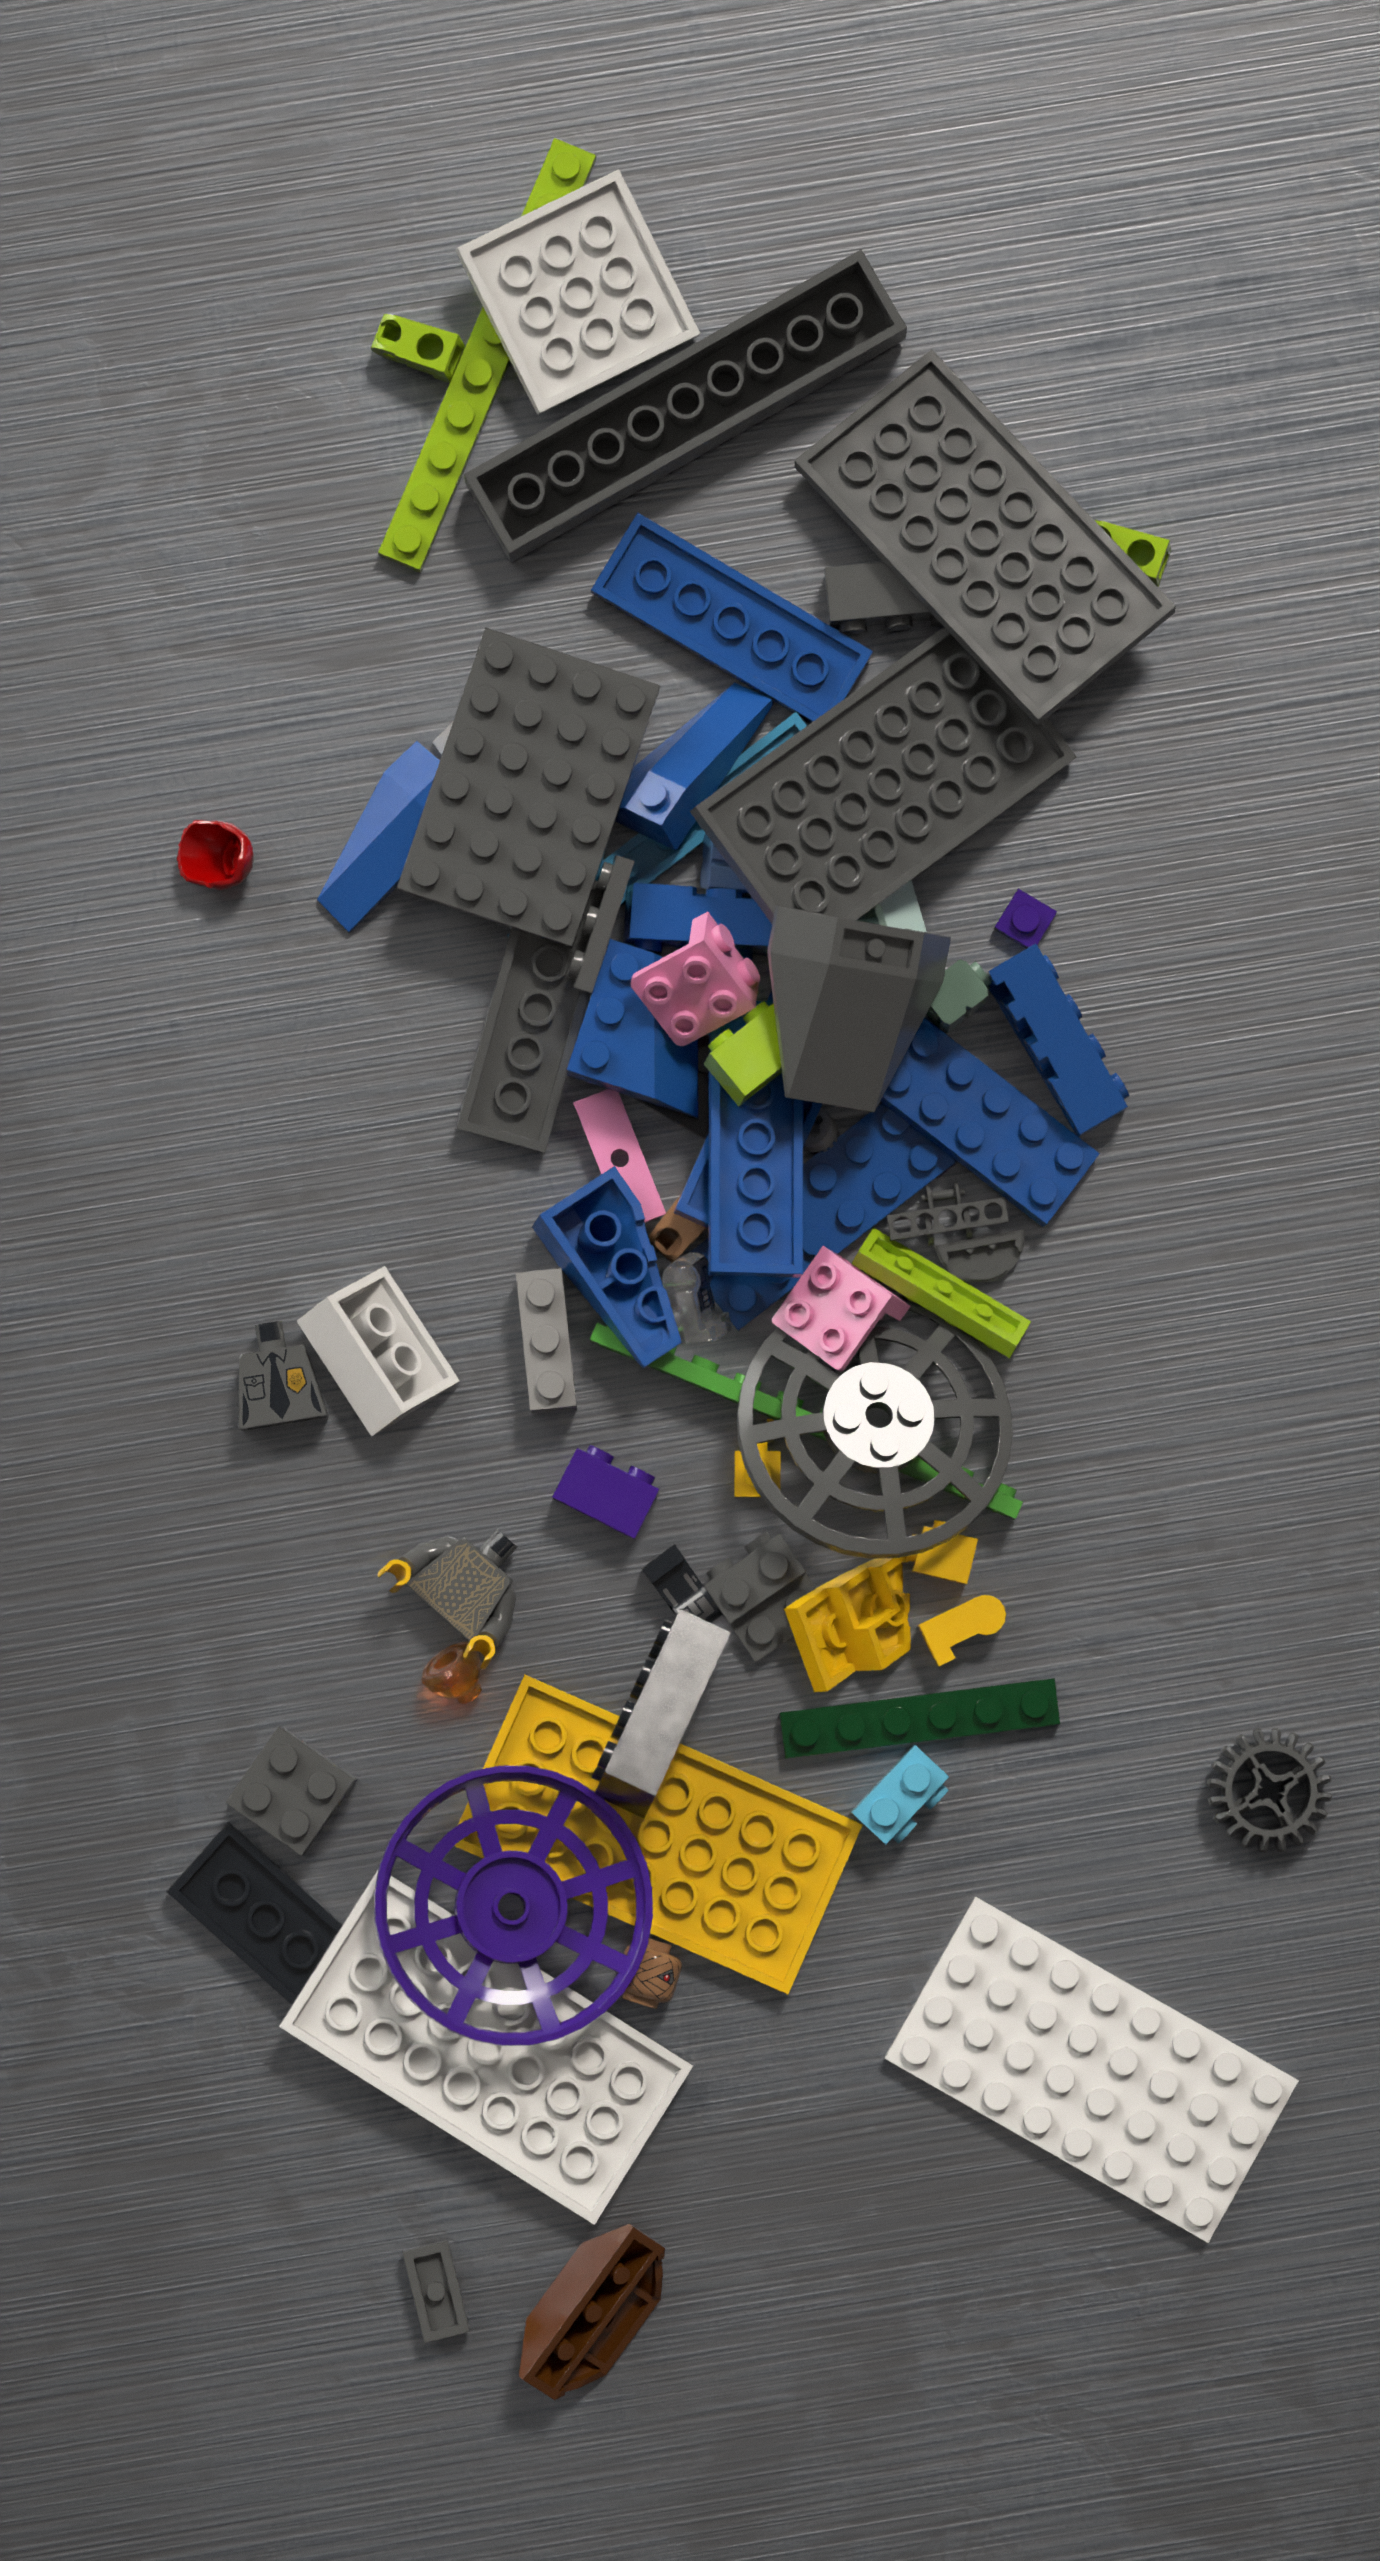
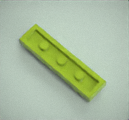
(941, 1292)

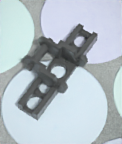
(959, 1209)

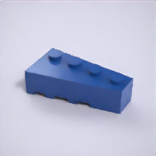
(664, 915)
(1056, 1040)

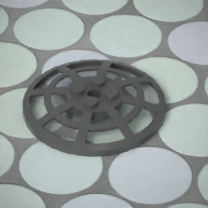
(873, 1448)

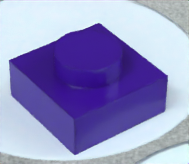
(1025, 919)

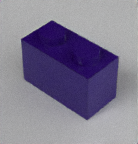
(607, 1492)

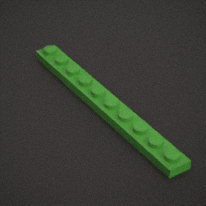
(704, 1375)

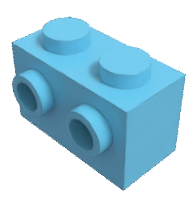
(900, 1794)

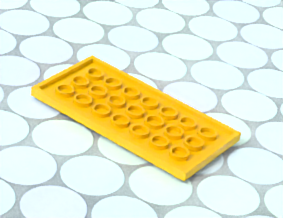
(728, 1856)

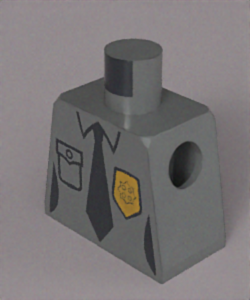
(277, 1383)

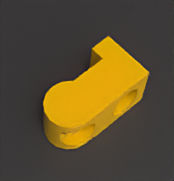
(977, 1616)

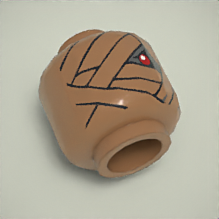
(655, 1977)

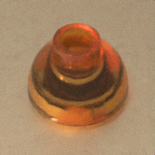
(452, 1675)

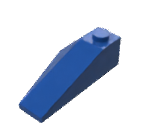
(381, 839)
(608, 1256)

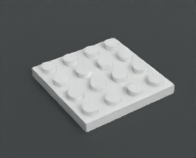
(577, 291)

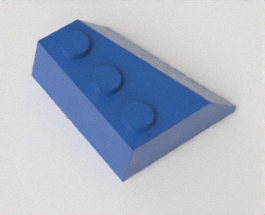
(625, 1044)

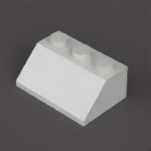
(377, 1350)

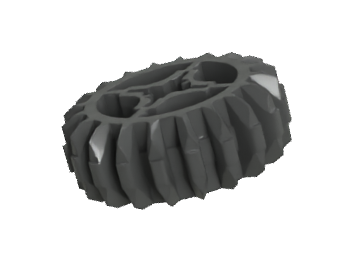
(1304, 1770)

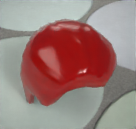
(215, 854)

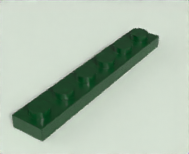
(919, 1718)

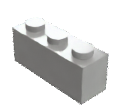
(546, 1340)

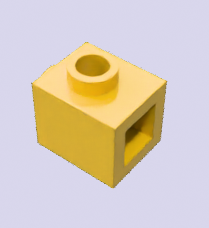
(948, 1561)

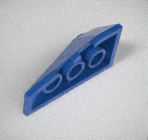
(690, 766)

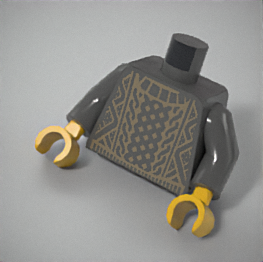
(462, 1586)

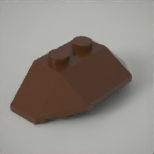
(592, 2311)

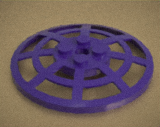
(542, 1897)

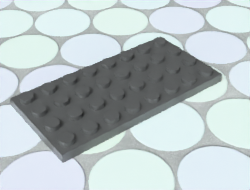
(984, 537)
(880, 785)

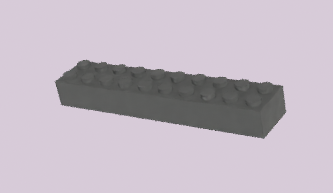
(686, 406)

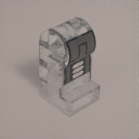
(693, 1300)

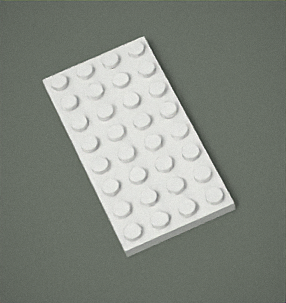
(1091, 2069)
(548, 2112)

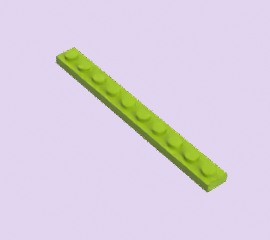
(468, 396)

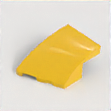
(852, 1622)

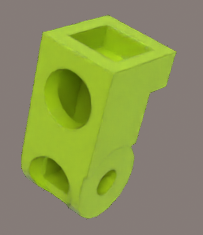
(419, 346)
(1146, 550)

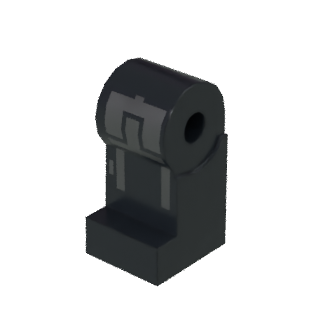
(680, 1585)

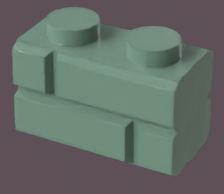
(960, 995)

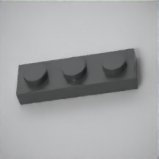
(600, 923)

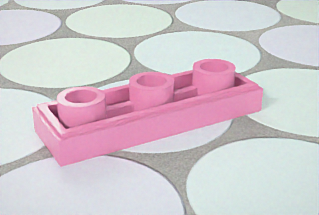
(611, 1131)

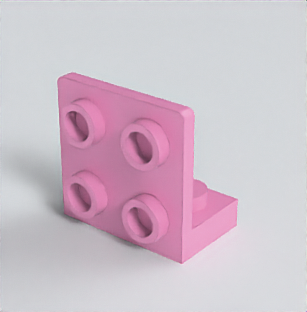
(835, 1308)

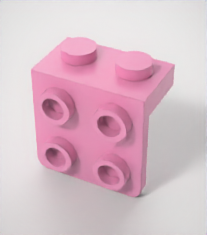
(699, 983)

